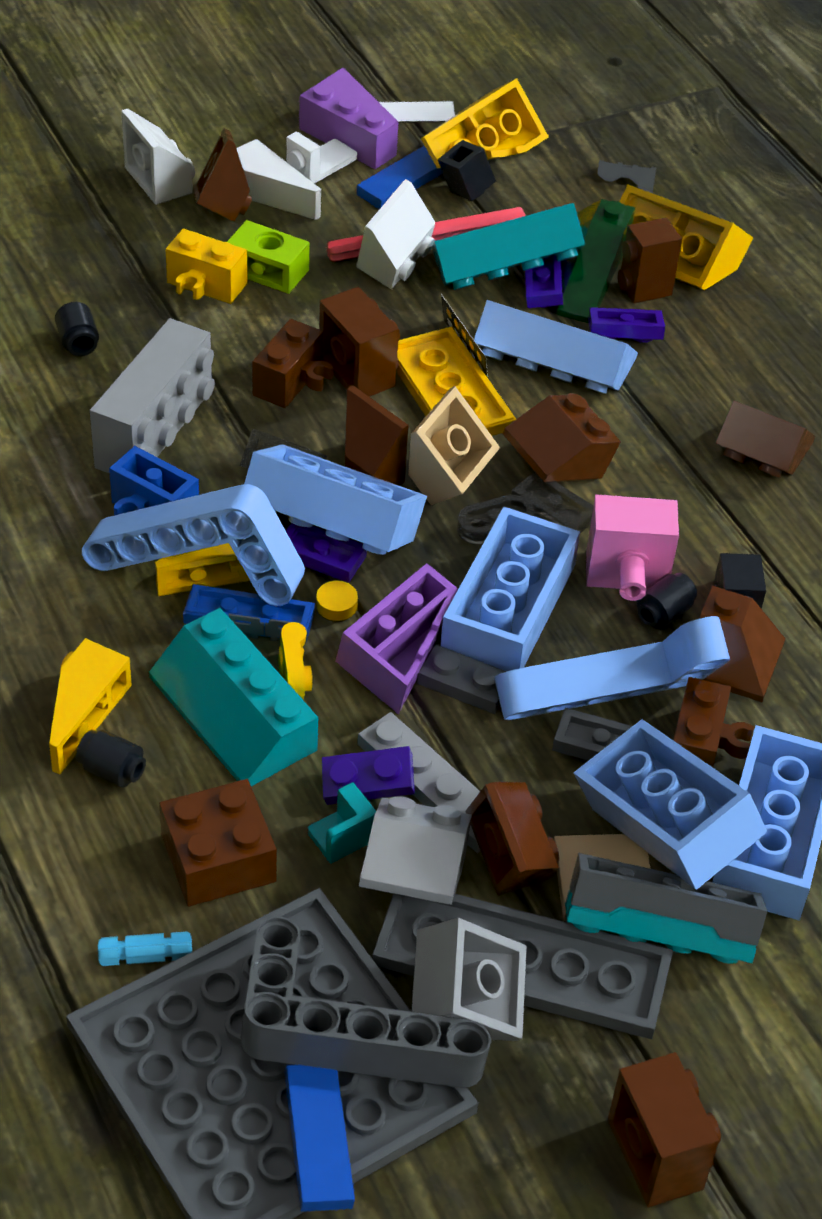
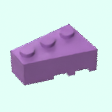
(349, 113)
(397, 636)

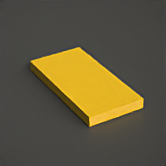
(440, 361)

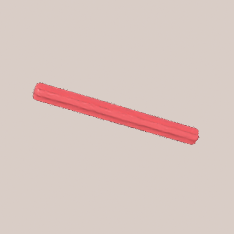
(350, 247)

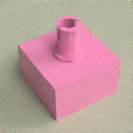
(631, 543)

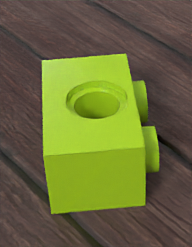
(272, 256)

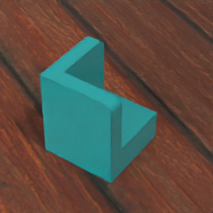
(345, 829)

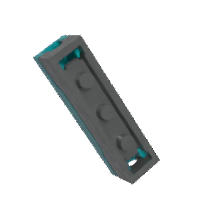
(664, 909)

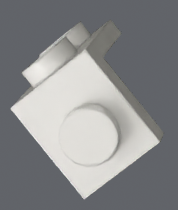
(317, 161)

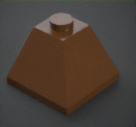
(223, 181)
(374, 439)
(750, 640)

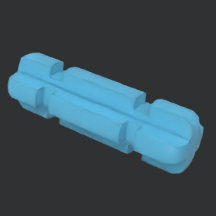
(143, 948)

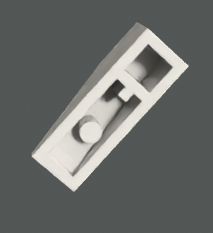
(277, 182)

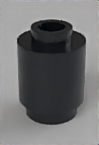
(77, 328)
(667, 600)
(111, 757)

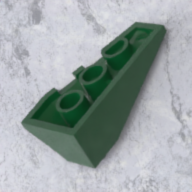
(591, 272)

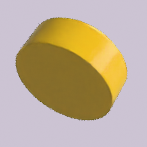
(336, 600)

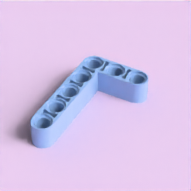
(229, 515)
(690, 651)

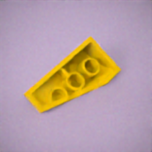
(498, 122)
(709, 244)

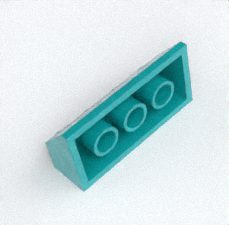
(508, 245)
(235, 699)

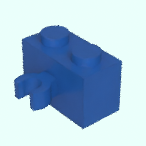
(146, 481)

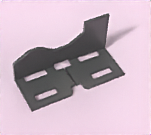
(642, 176)
(256, 627)

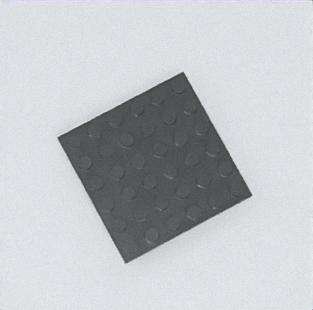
(219, 1116)

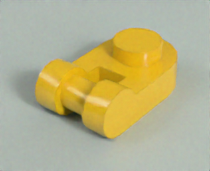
(291, 658)

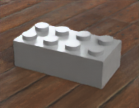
(153, 394)

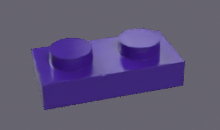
(544, 284)
(627, 323)
(326, 554)
(374, 773)

